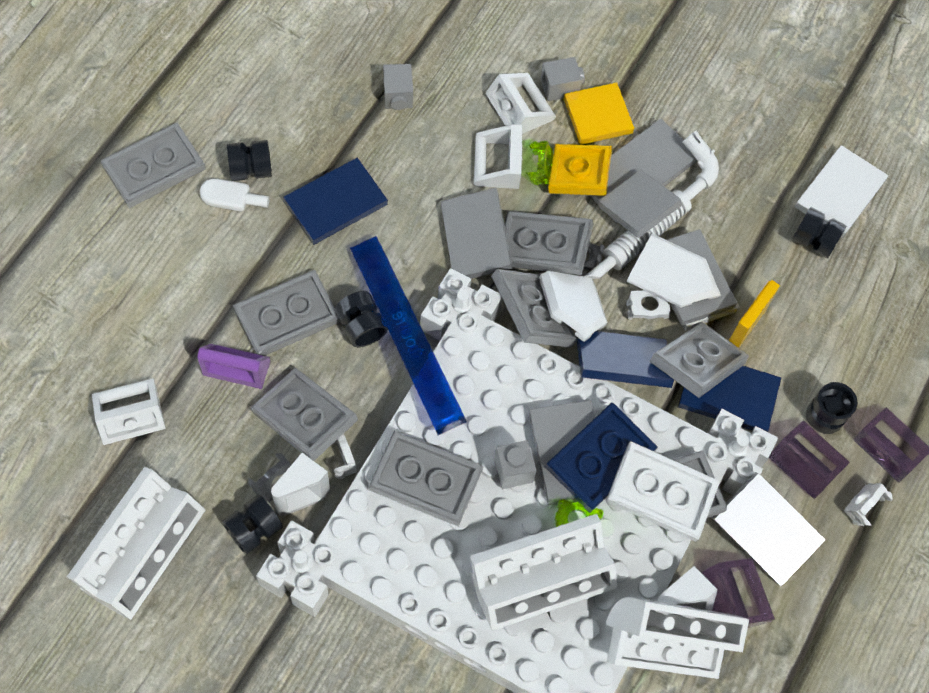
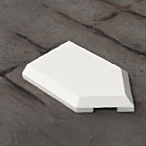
(673, 273)
(574, 302)

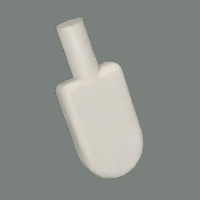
(230, 195)

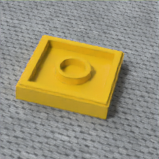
(598, 113)
(580, 169)
(754, 313)

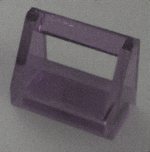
(885, 451)
(803, 465)
(728, 596)

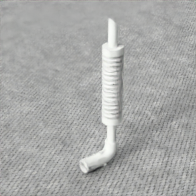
(628, 245)

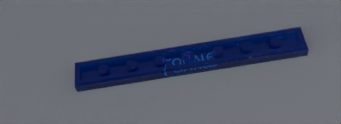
(408, 336)

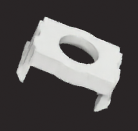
(637, 311)
(350, 466)
(857, 509)

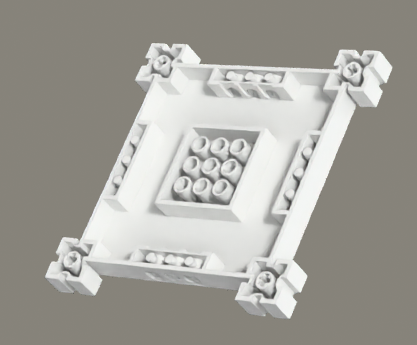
(420, 567)

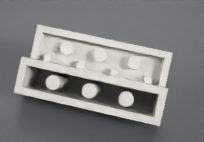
(136, 544)
(543, 572)
(672, 637)

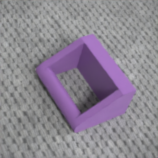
(233, 365)

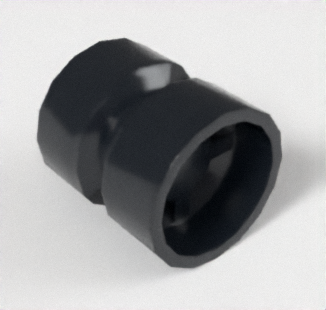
(249, 160)
(819, 232)
(361, 318)
(831, 407)
(262, 518)

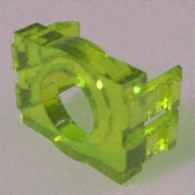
(545, 158)
(566, 507)

